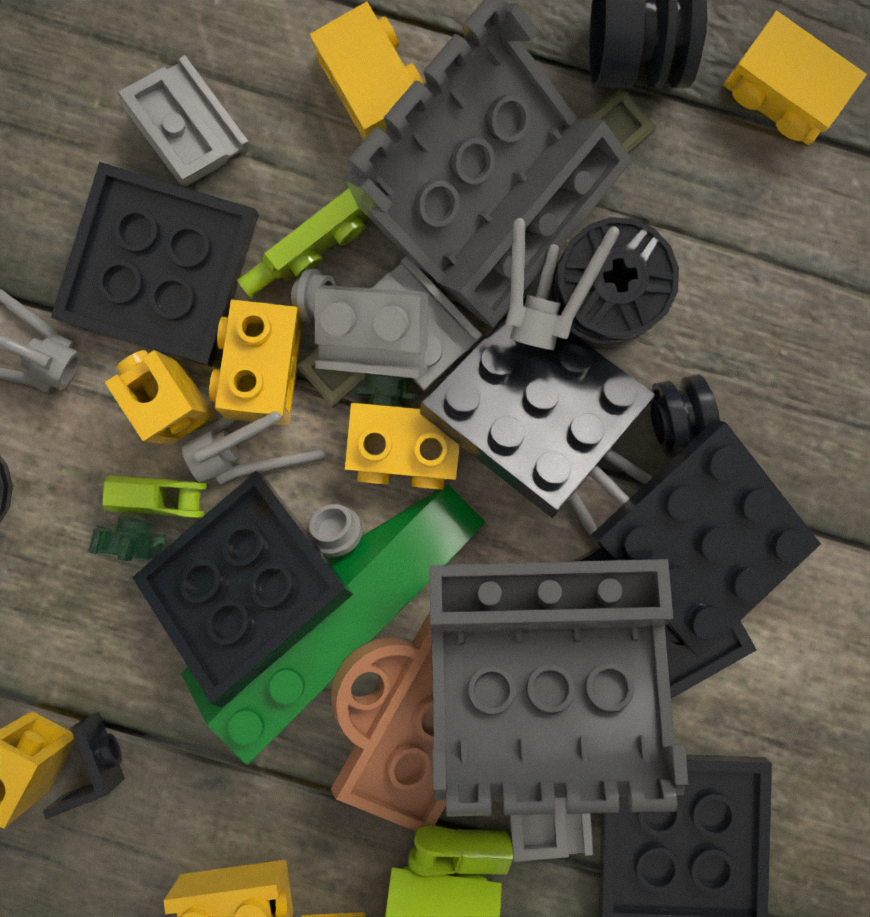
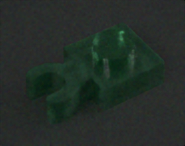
(126, 539)

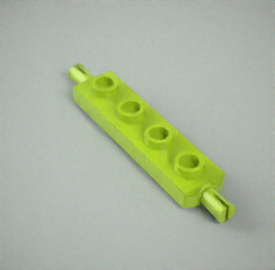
(302, 249)

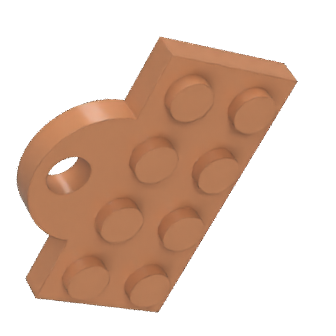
(391, 731)

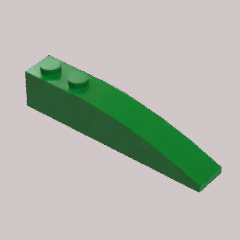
(384, 576)

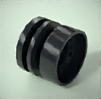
(656, 32)
(639, 257)

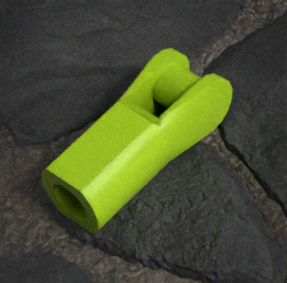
(149, 496)
(460, 851)

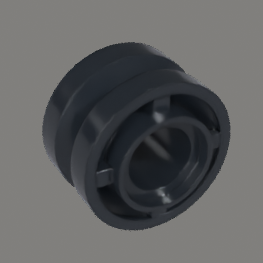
(681, 413)

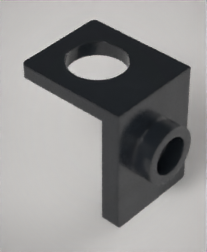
(102, 761)

